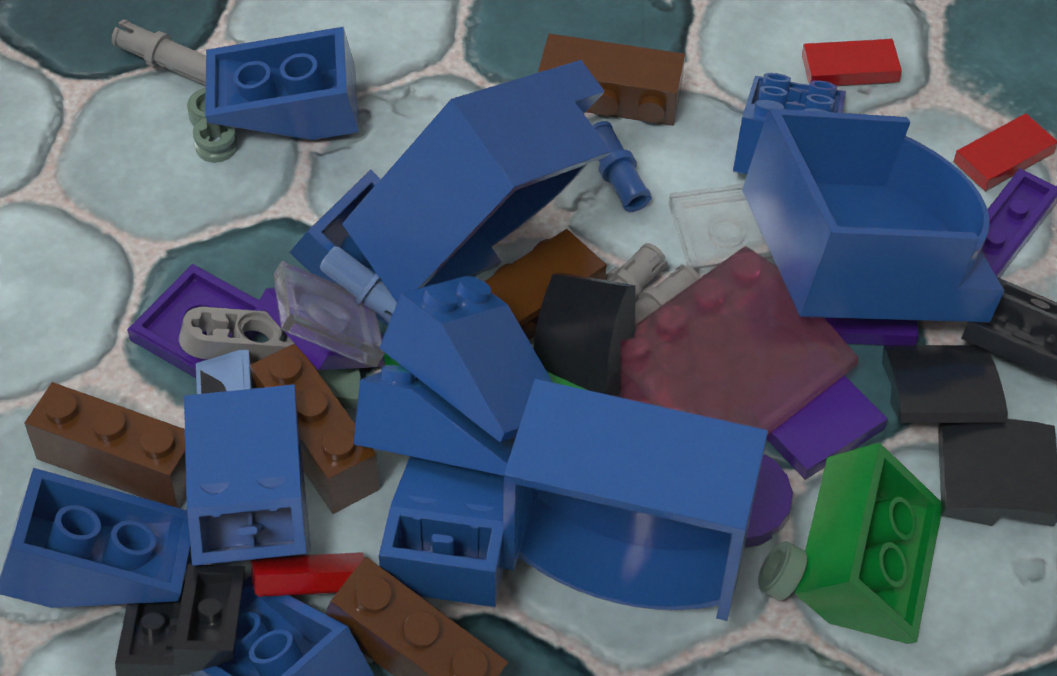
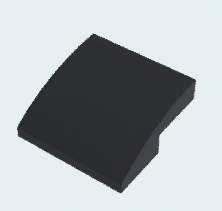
(583, 330)
(1020, 330)
(944, 384)
(998, 471)
(184, 633)

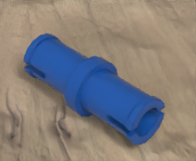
(620, 171)

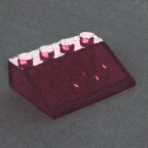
(733, 349)

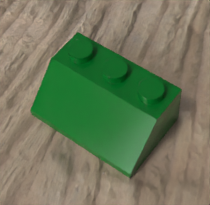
(871, 545)

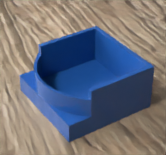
(477, 177)
(869, 220)
(630, 498)

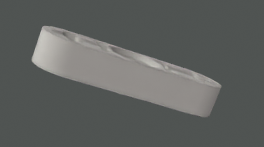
(219, 323)

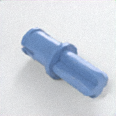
(359, 282)

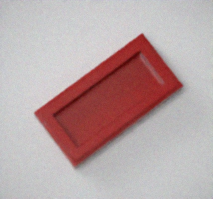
(852, 62)
(1004, 151)
(303, 573)

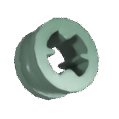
(214, 150)

